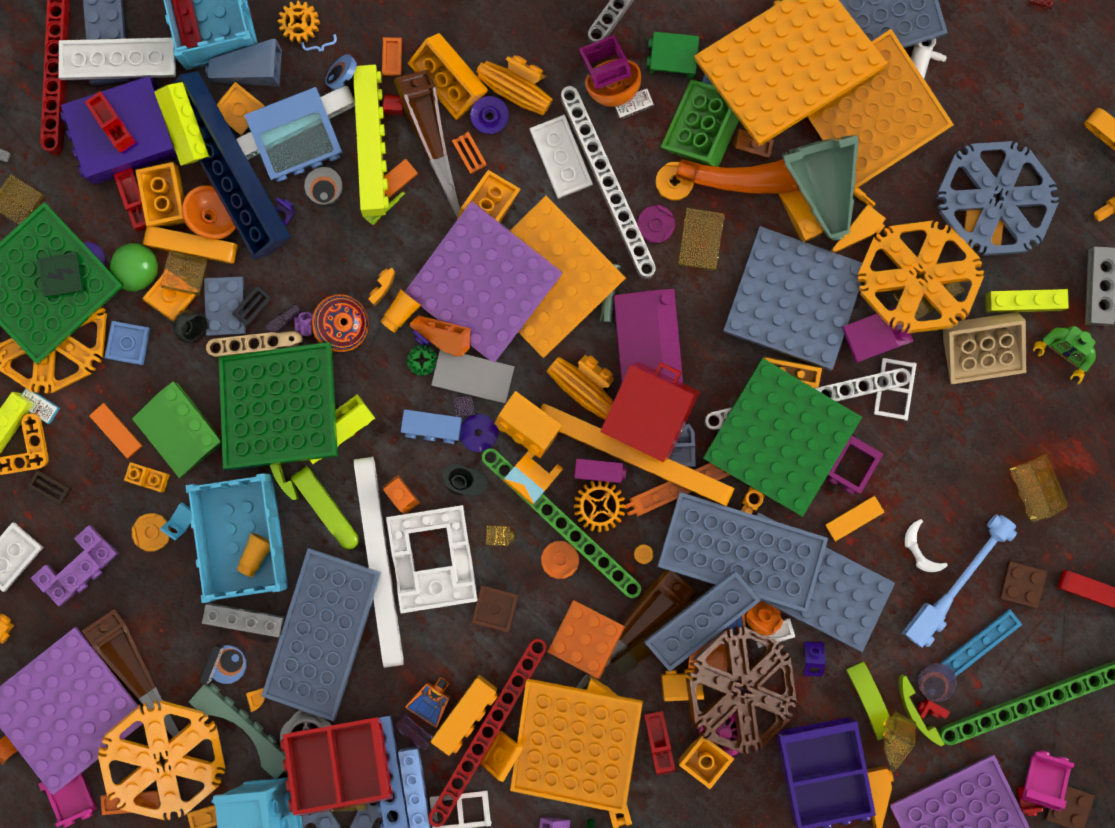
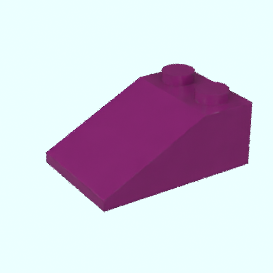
(873, 337)

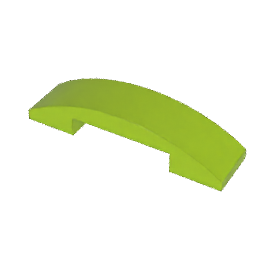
(288, 487)
(906, 691)
(869, 697)

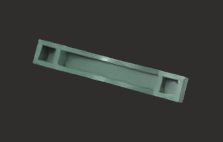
(215, 704)

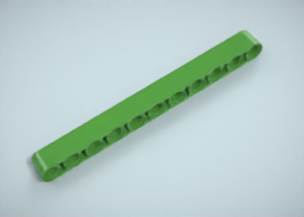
(565, 532)
(1028, 702)

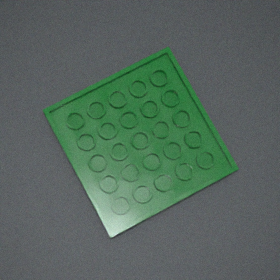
(38, 321)
(277, 406)
(782, 437)

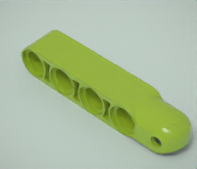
(325, 508)

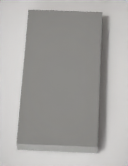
(473, 376)

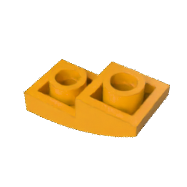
(386, 280)
(146, 477)

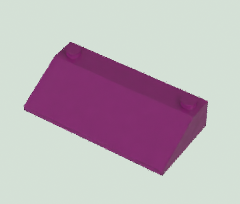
(647, 330)

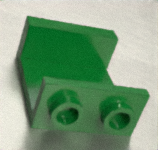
(673, 53)

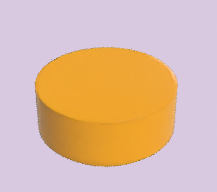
(643, 554)

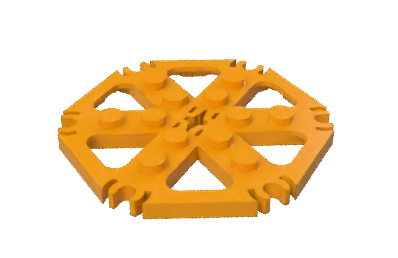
(915, 288)
(44, 372)
(144, 757)

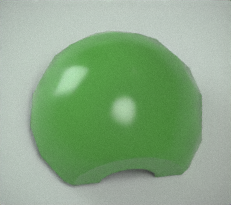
(134, 266)

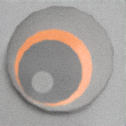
(323, 186)

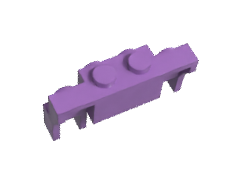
(81, 570)

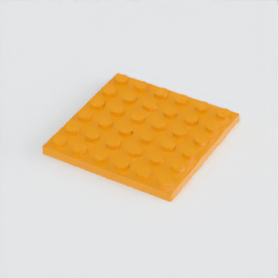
(887, 112)
(585, 278)
(576, 745)

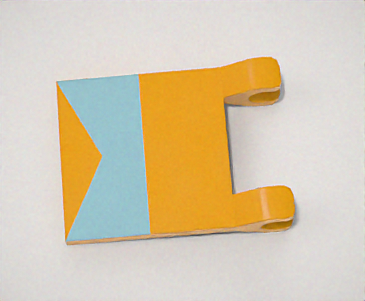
(530, 478)

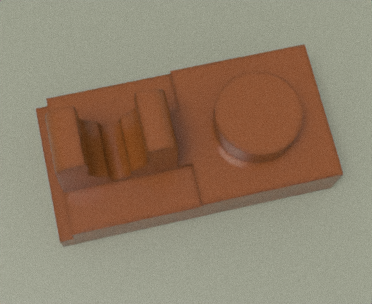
(746, 143)

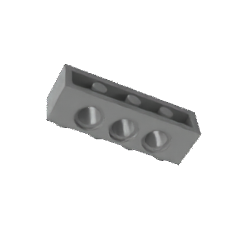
(1094, 314)
(243, 619)

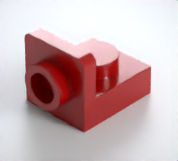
(935, 709)
(1026, 807)

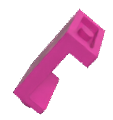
(1047, 780)
(71, 801)

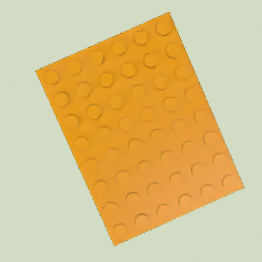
(789, 64)

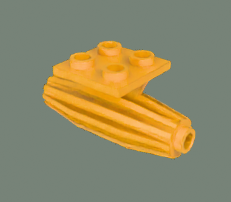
(516, 83)
(584, 383)

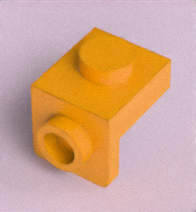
(5, 628)

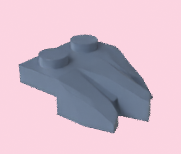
(685, 448)

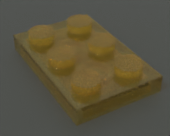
(701, 239)

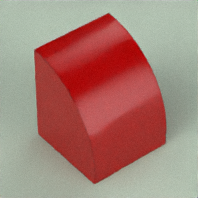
(392, 105)

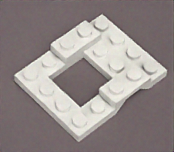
(433, 586)

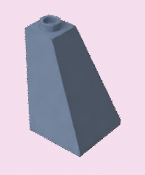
(248, 66)

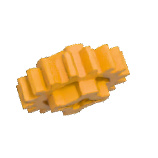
(294, 27)

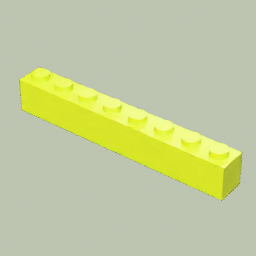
(369, 141)

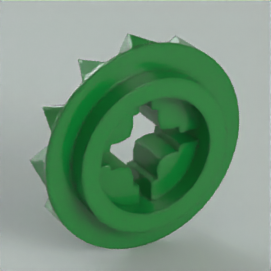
(428, 366)

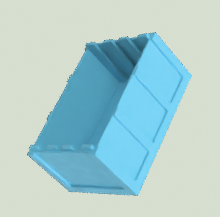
(223, 29)
(222, 524)
(256, 806)

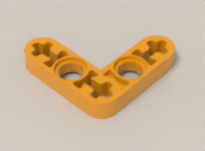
(32, 450)

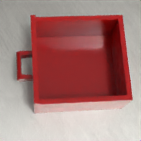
(650, 410)

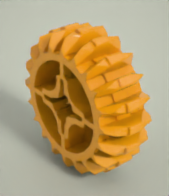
(609, 492)

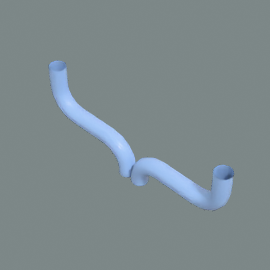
(322, 48)

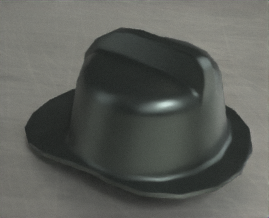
(464, 480)

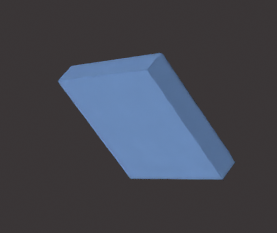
(127, 343)

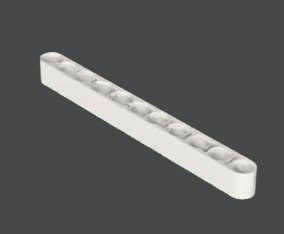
(607, 173)
(834, 390)
(378, 560)

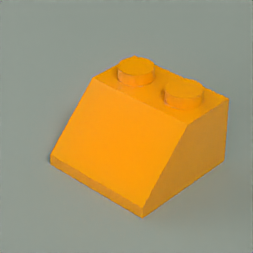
(675, 687)
(705, 761)

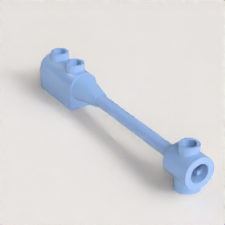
(931, 617)

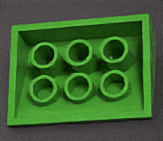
(701, 126)
(177, 429)

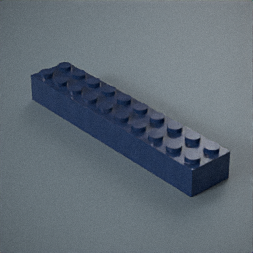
(233, 175)

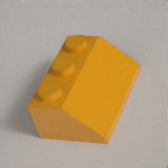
(161, 194)
(527, 424)

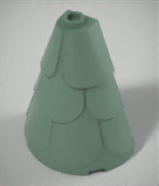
(827, 181)

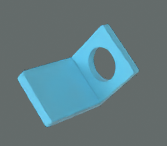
(180, 521)

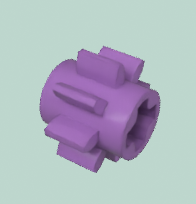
(304, 324)

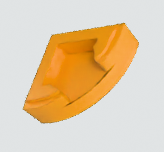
(255, 699)

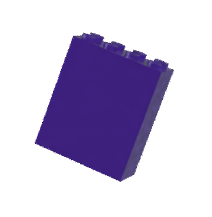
(142, 116)
(825, 774)

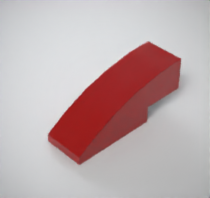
(110, 122)
(131, 198)
(659, 743)

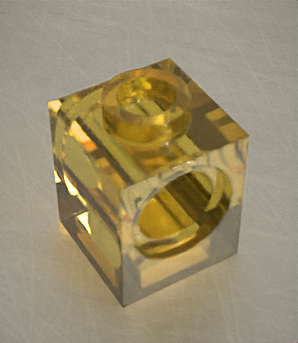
(499, 535)

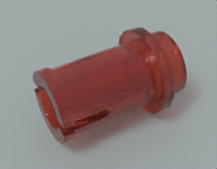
(1047, 4)

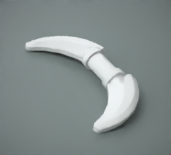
(911, 543)

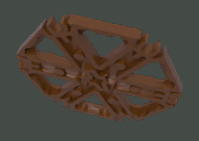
(737, 703)

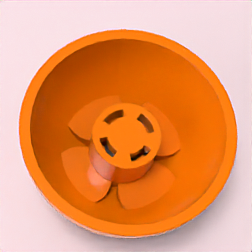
(619, 92)

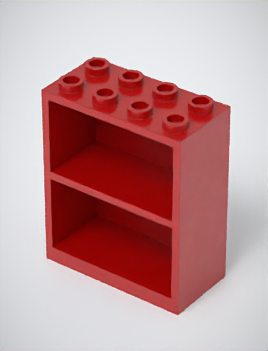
(336, 767)

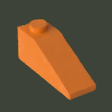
(446, 336)

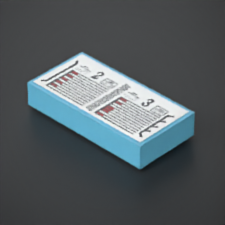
(41, 406)

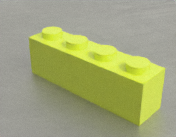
(181, 123)
(1026, 301)
(11, 416)
(350, 419)

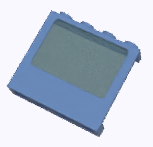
(294, 135)

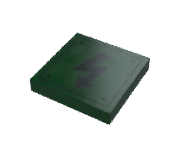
(60, 274)

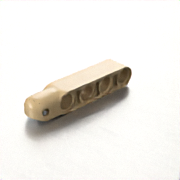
(284, 341)

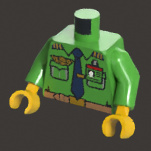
(1071, 345)

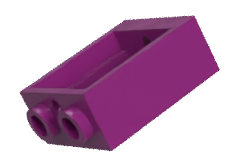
(609, 72)
(865, 449)
(599, 471)

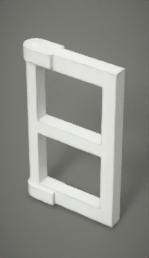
(484, 794)

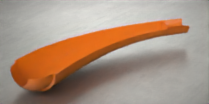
(757, 179)

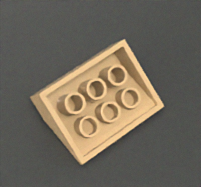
(986, 347)

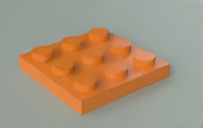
(586, 639)

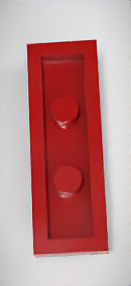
(187, 23)

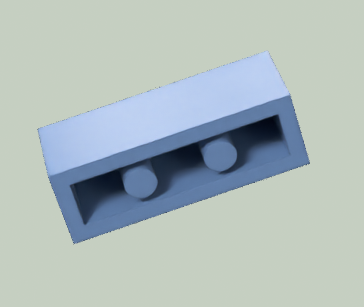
(431, 426)

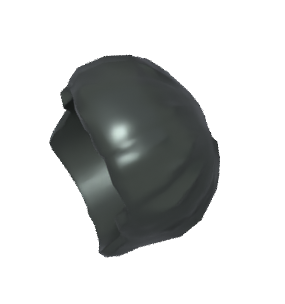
(190, 325)

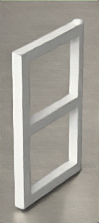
(909, 390)

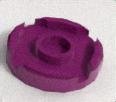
(656, 224)

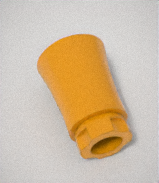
(399, 311)
(253, 554)

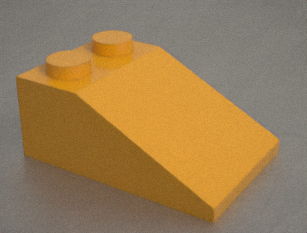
(493, 196)

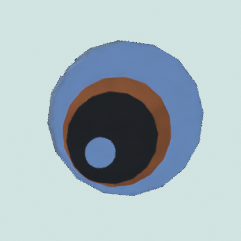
(340, 71)
(230, 665)

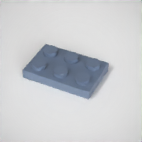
(221, 299)

